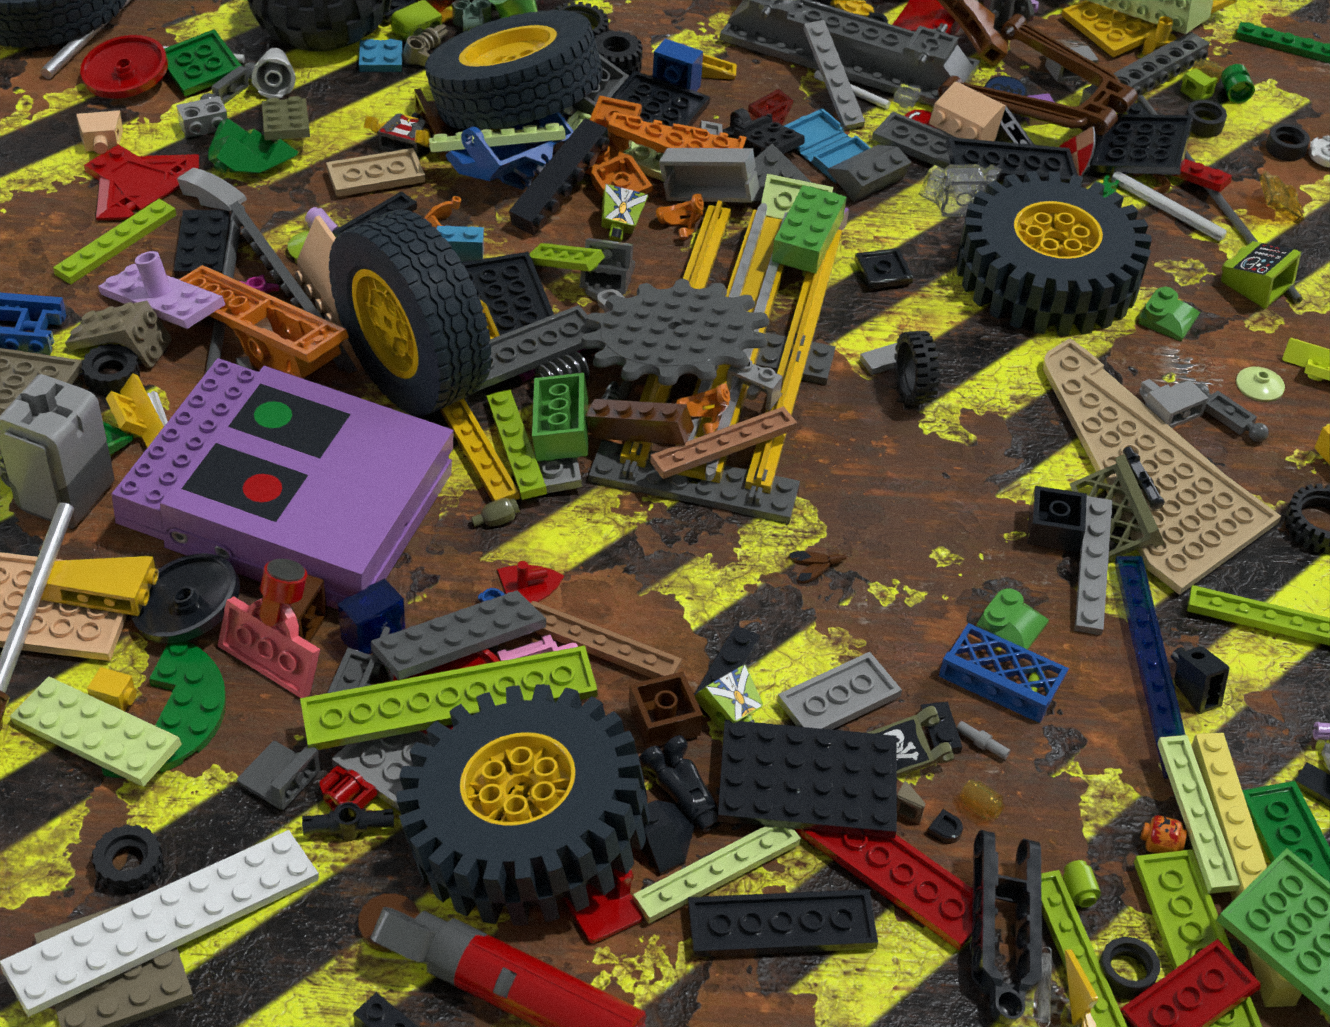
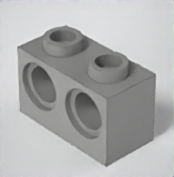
(201, 116)

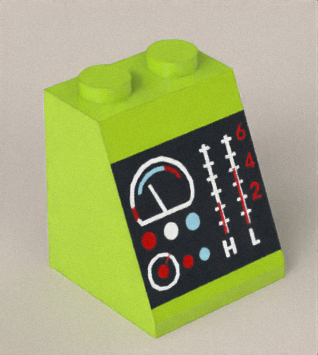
(1261, 272)

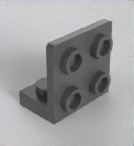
(280, 773)

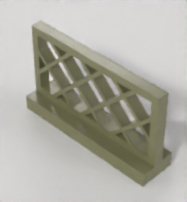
(1137, 506)

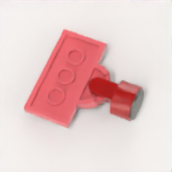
(268, 629)

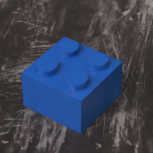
(678, 64)

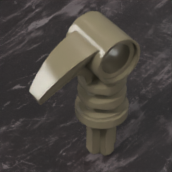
(418, 46)

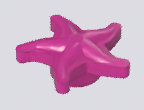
(260, 284)

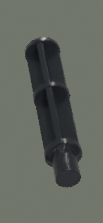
(1144, 481)

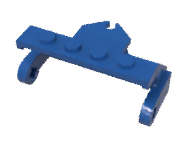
(507, 162)

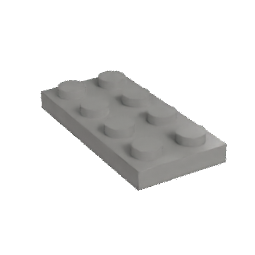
(840, 694)

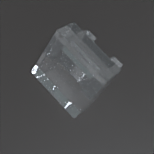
(906, 97)

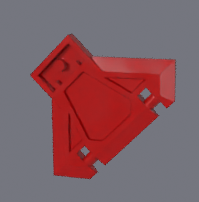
(135, 181)

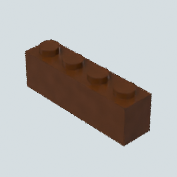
(640, 421)

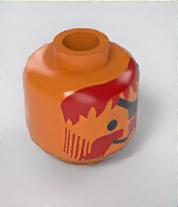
(1163, 835)

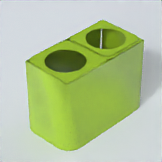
(415, 19)

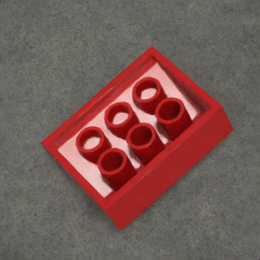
(926, 14)

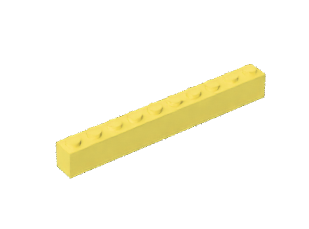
(1242, 843)

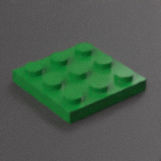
(200, 62)

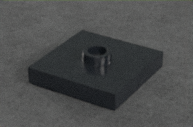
(883, 268)

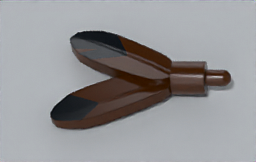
(818, 563)

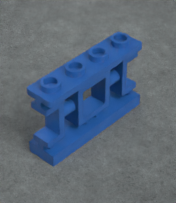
(22, 309)

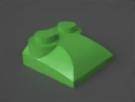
(1168, 314)
(1012, 619)

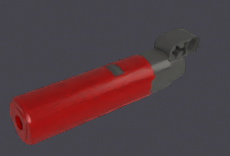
(502, 973)

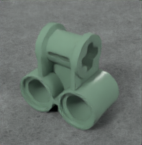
(471, 14)

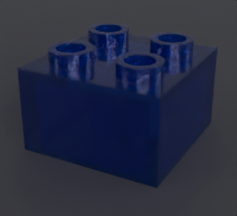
(368, 612)

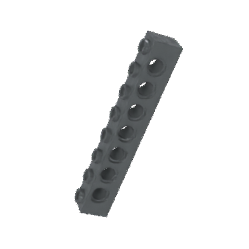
(1159, 65)

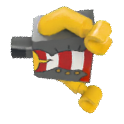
(400, 132)

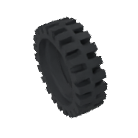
(596, 17)
(916, 367)
(1298, 523)

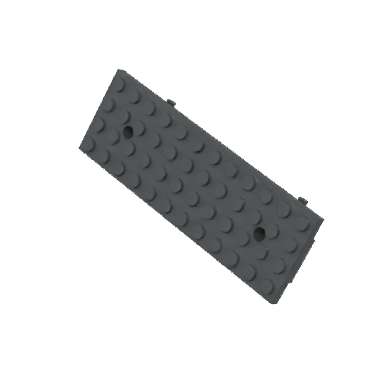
(868, 48)

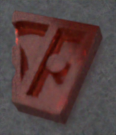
(775, 103)

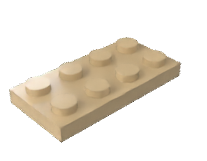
(375, 172)

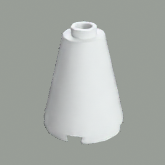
(273, 74)

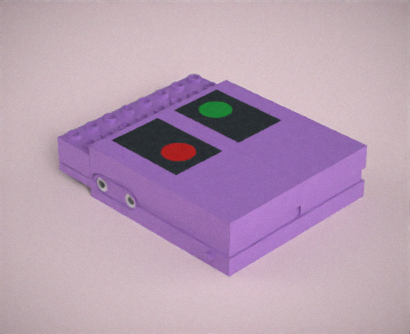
(289, 473)

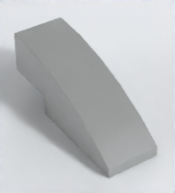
(209, 189)

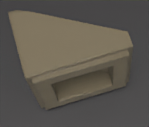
(910, 804)

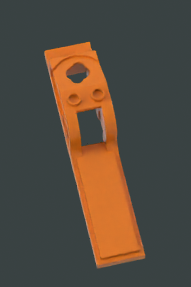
(298, 339)

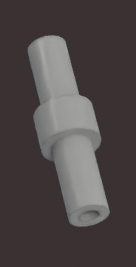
(983, 740)

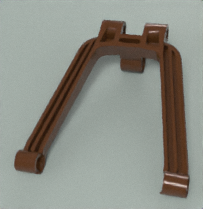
(1091, 113)

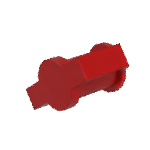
(347, 788)

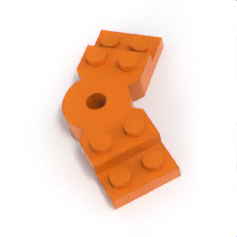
(612, 165)

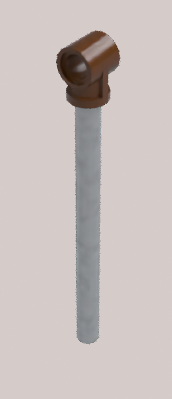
(31, 599)

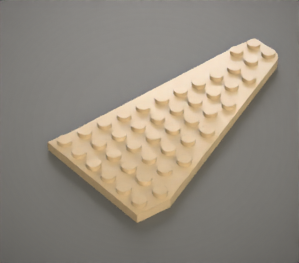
(1204, 510)

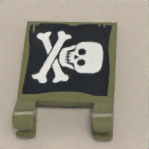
(912, 745)

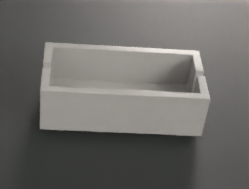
(712, 172)

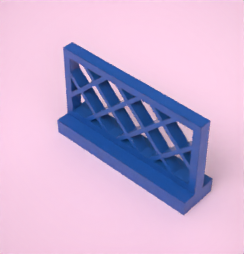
(995, 685)

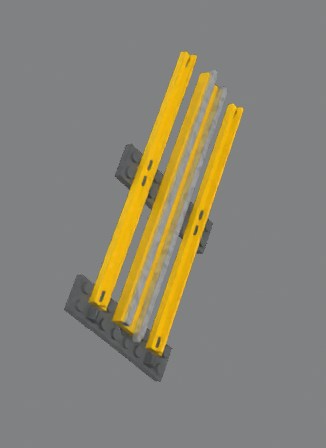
(793, 357)

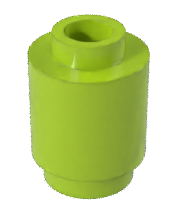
(1081, 883)

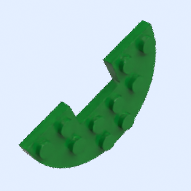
(196, 703)

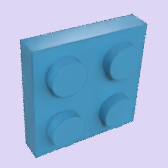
(380, 55)

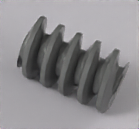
(566, 365)

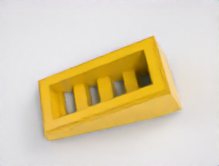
(717, 68)

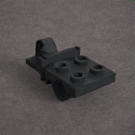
(762, 133)

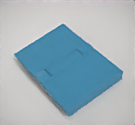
(825, 141)

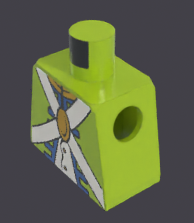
(621, 210)
(730, 698)

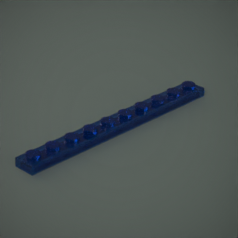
(1149, 650)

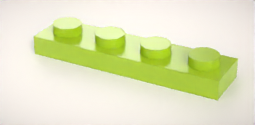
(567, 257)

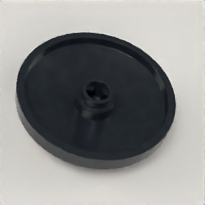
(187, 598)

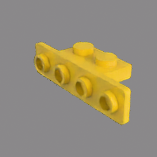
(135, 410)

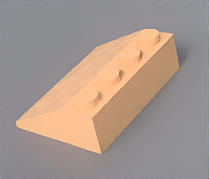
(314, 269)

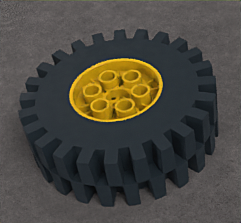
(1053, 253)
(525, 858)

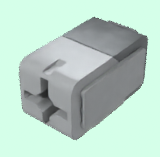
(55, 449)

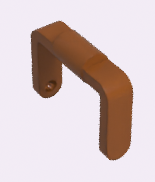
(1162, 179)

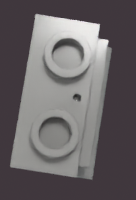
(758, 379)

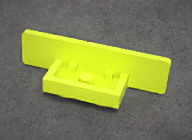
(1312, 357)

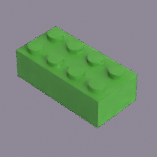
(809, 229)
(559, 417)

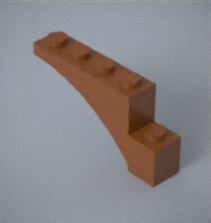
(978, 26)

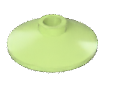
(1260, 384)

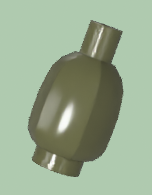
(497, 513)

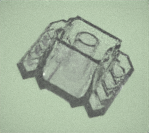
(956, 186)

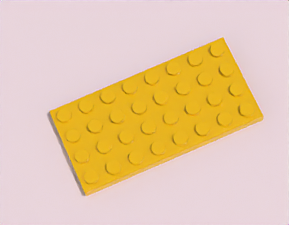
(1113, 29)

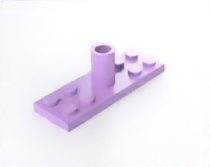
(168, 296)

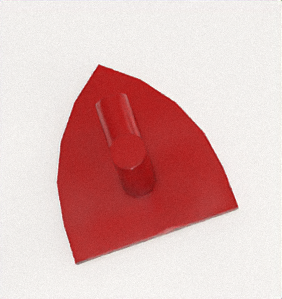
(530, 580)

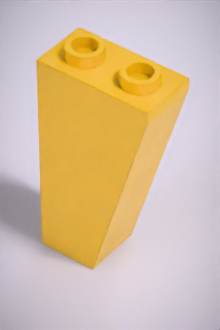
(103, 583)

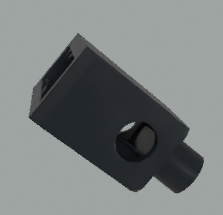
(1200, 677)

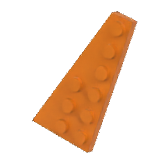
(661, 137)

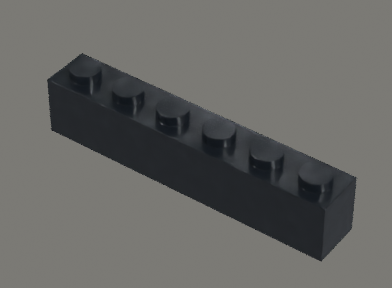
(559, 176)

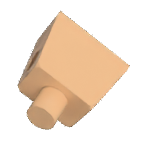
(100, 130)

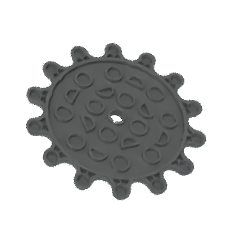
(675, 332)

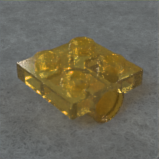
(1281, 197)

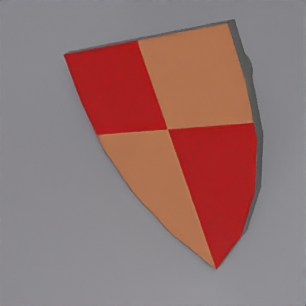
(1082, 149)

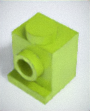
(1198, 85)

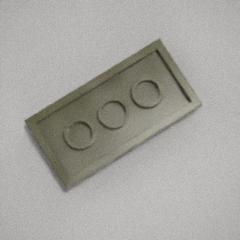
(285, 118)

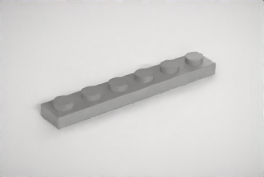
(834, 75)
(1093, 567)

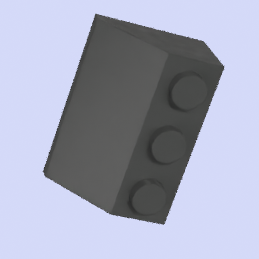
(611, 81)
(870, 171)

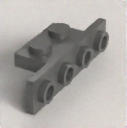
(357, 669)

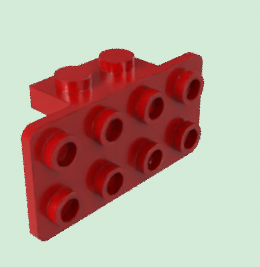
(608, 912)

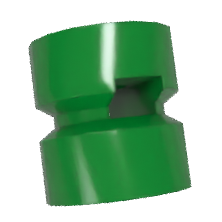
(1237, 83)

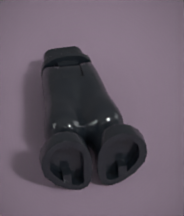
(681, 781)

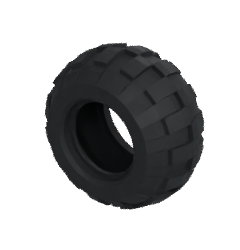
(319, 23)

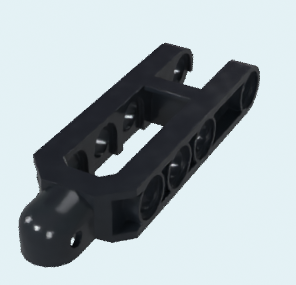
(1005, 999)

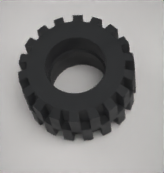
(621, 50)

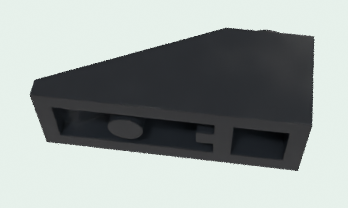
(1011, 131)

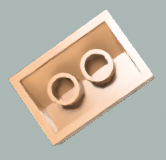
(967, 113)

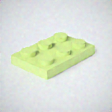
(781, 193)

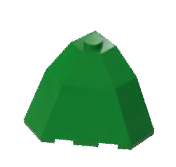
(246, 151)

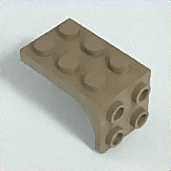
(130, 325)

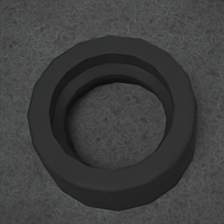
(1207, 109)
(1289, 133)
(1138, 950)

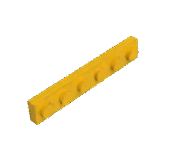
(479, 451)

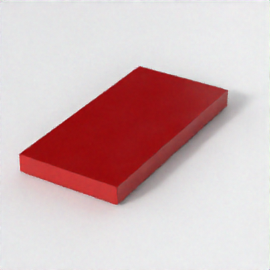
(1194, 992)

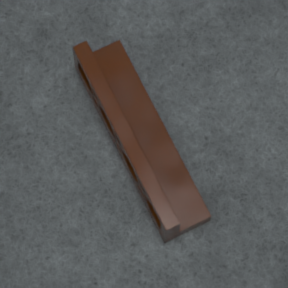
(431, 117)

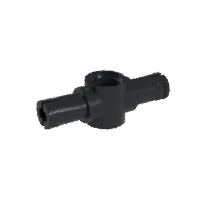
(337, 823)

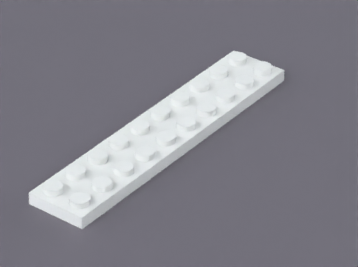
(157, 922)

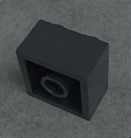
(1057, 518)

